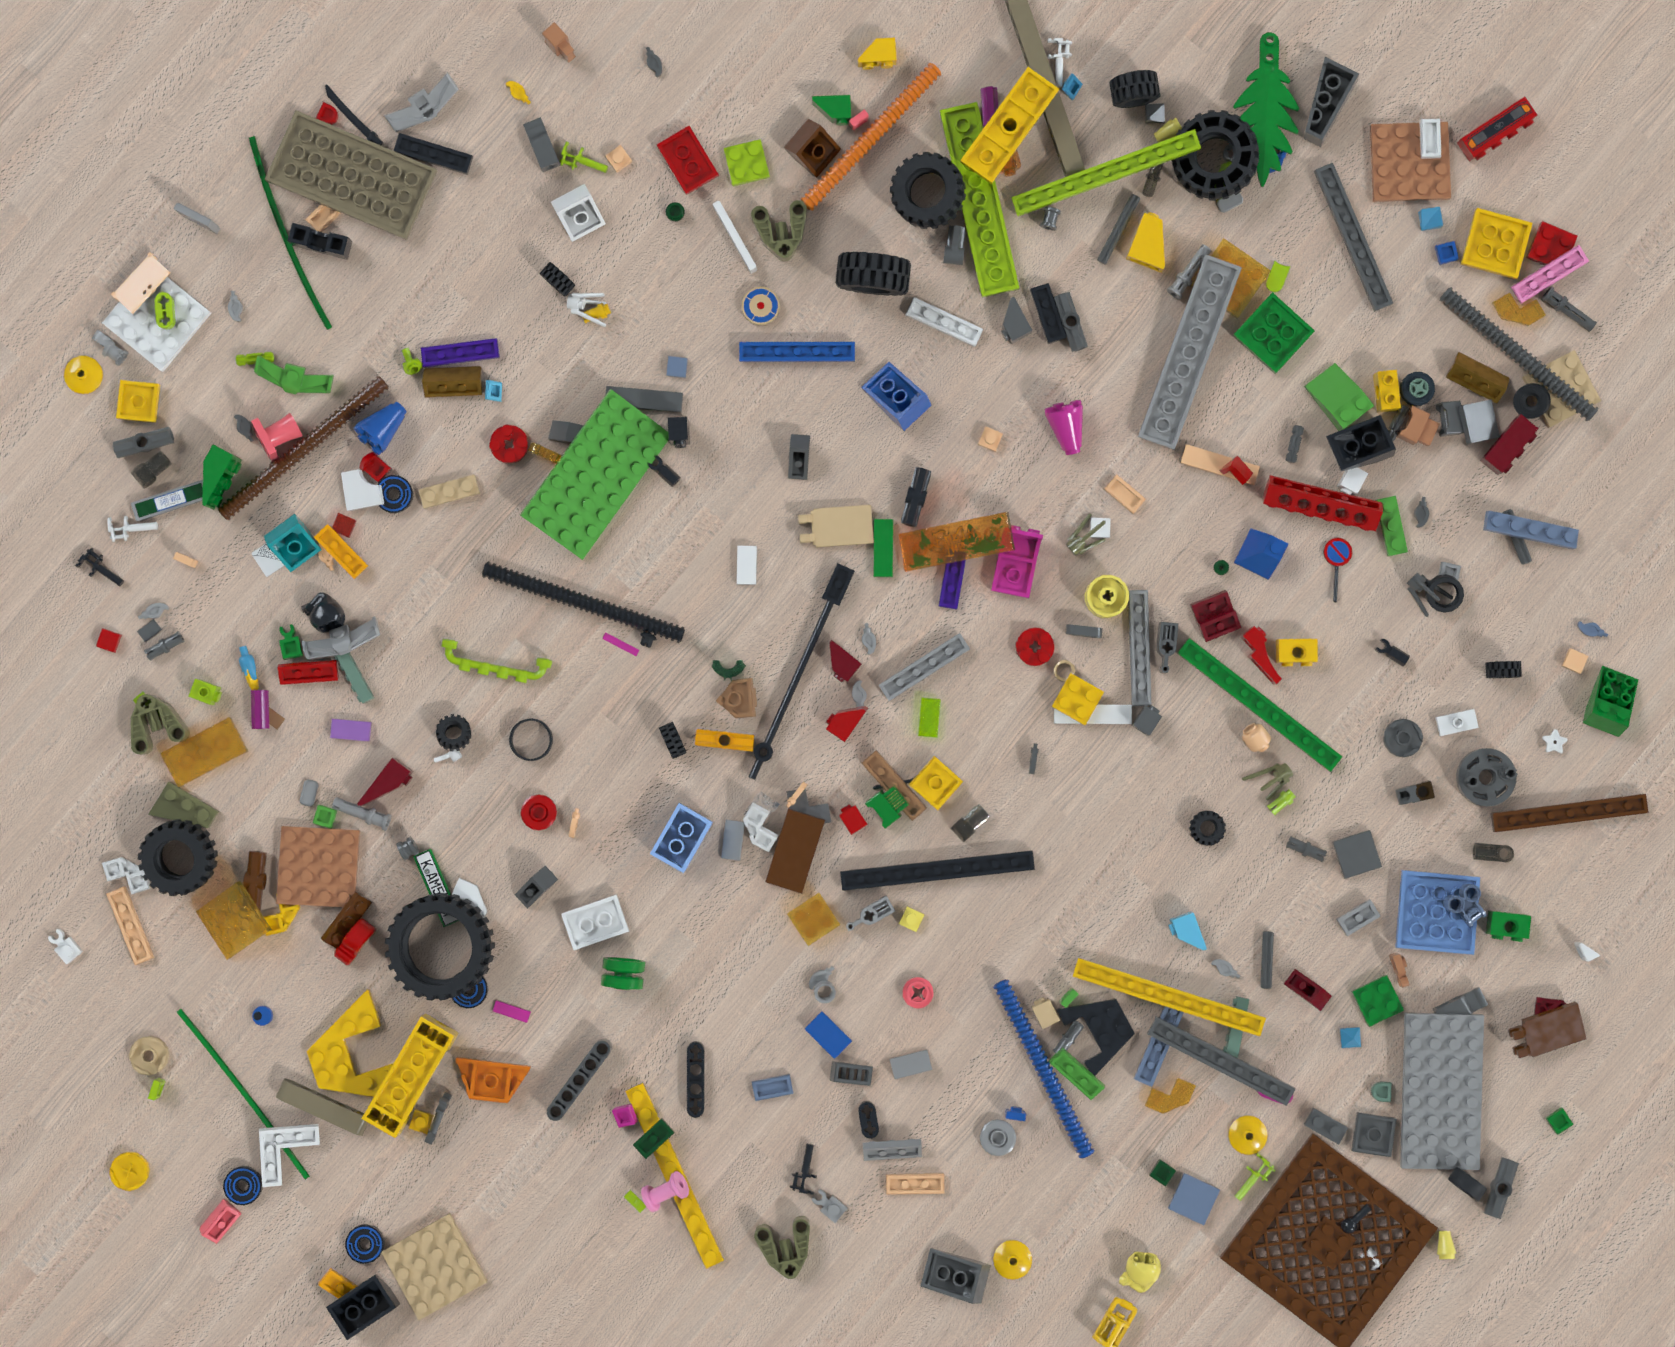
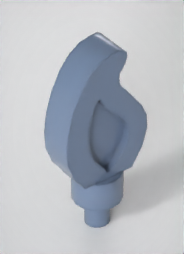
(1591, 629)

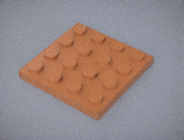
(1398, 166)
(317, 866)

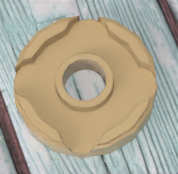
(160, 1052)

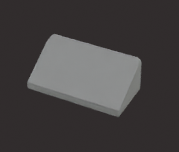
(733, 840)
(910, 1064)

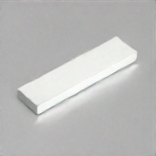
(735, 237)
(944, 322)
(1101, 715)

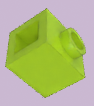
(205, 692)

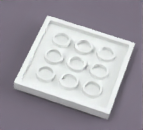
(147, 337)

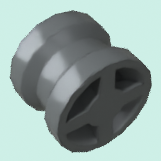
(407, 848)

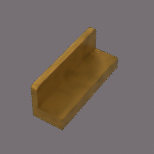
(1478, 377)
(452, 381)

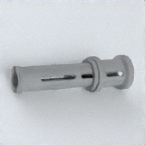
(1184, 278)
(370, 815)

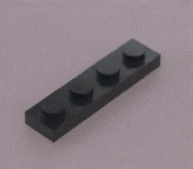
(433, 153)

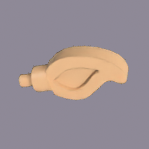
(326, 558)
(792, 800)
(575, 817)

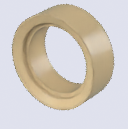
(1061, 662)

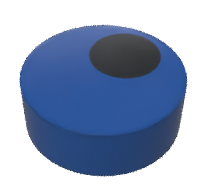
(262, 1015)

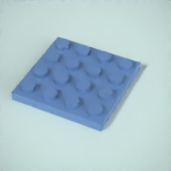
(1424, 920)

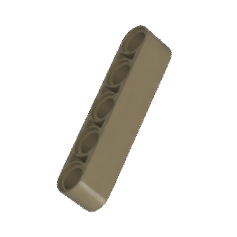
(322, 1106)

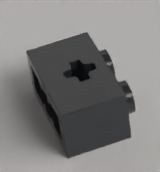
(679, 431)

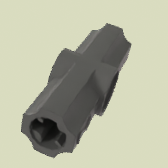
(1073, 333)
(132, 444)
(1497, 1201)

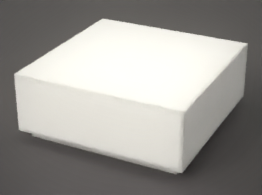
(1104, 531)

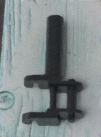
(100, 568)
(805, 1171)

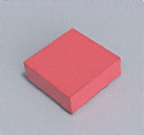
(858, 120)

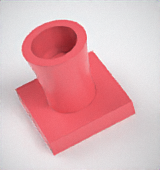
(276, 434)

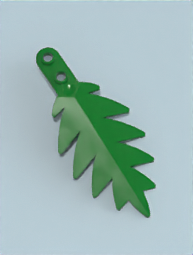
(1267, 113)

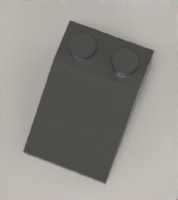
(955, 1276)

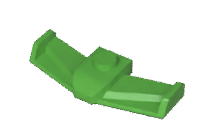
(293, 378)

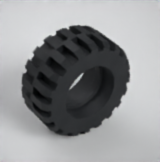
(910, 172)
(873, 273)
(160, 875)

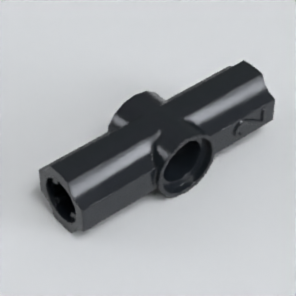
(916, 497)

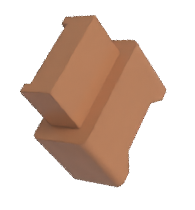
(558, 42)
(1418, 427)

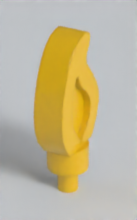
(518, 92)

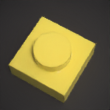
(911, 919)

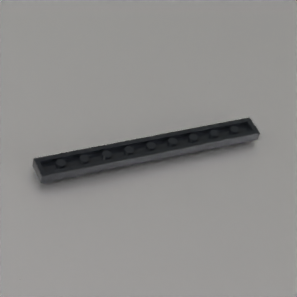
(937, 870)

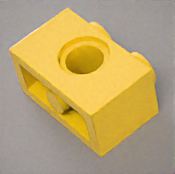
(1386, 391)
(1308, 650)

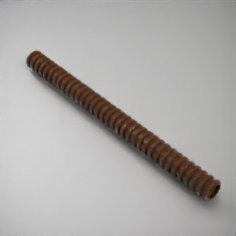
(302, 448)

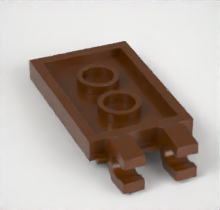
(1549, 1031)

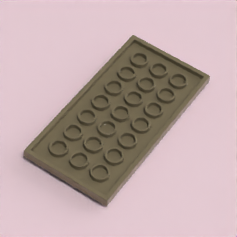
(351, 175)

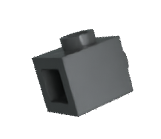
(1147, 720)

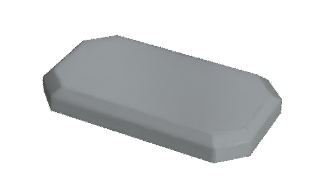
(1230, 203)
(309, 792)

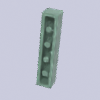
(355, 677)
(1235, 1036)

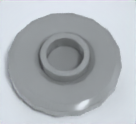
(998, 1137)

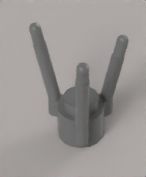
(1419, 582)

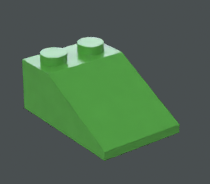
(1339, 397)

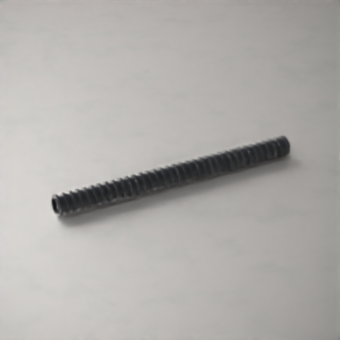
(583, 602)

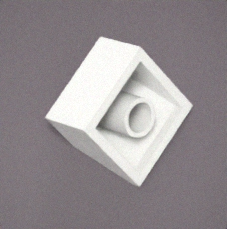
(578, 212)

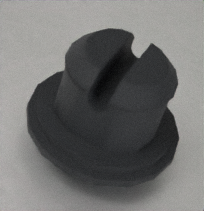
(647, 638)

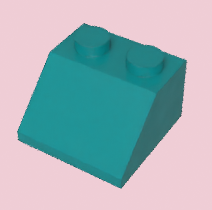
(292, 542)

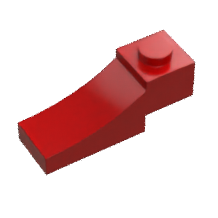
(1256, 640)

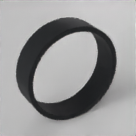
(511, 739)

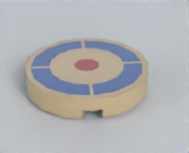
(760, 306)

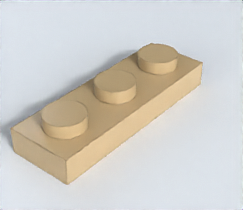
(449, 491)

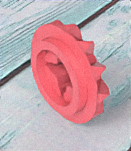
(918, 1002)

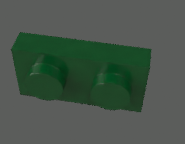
(653, 1138)

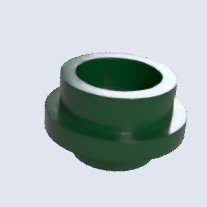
(675, 211)

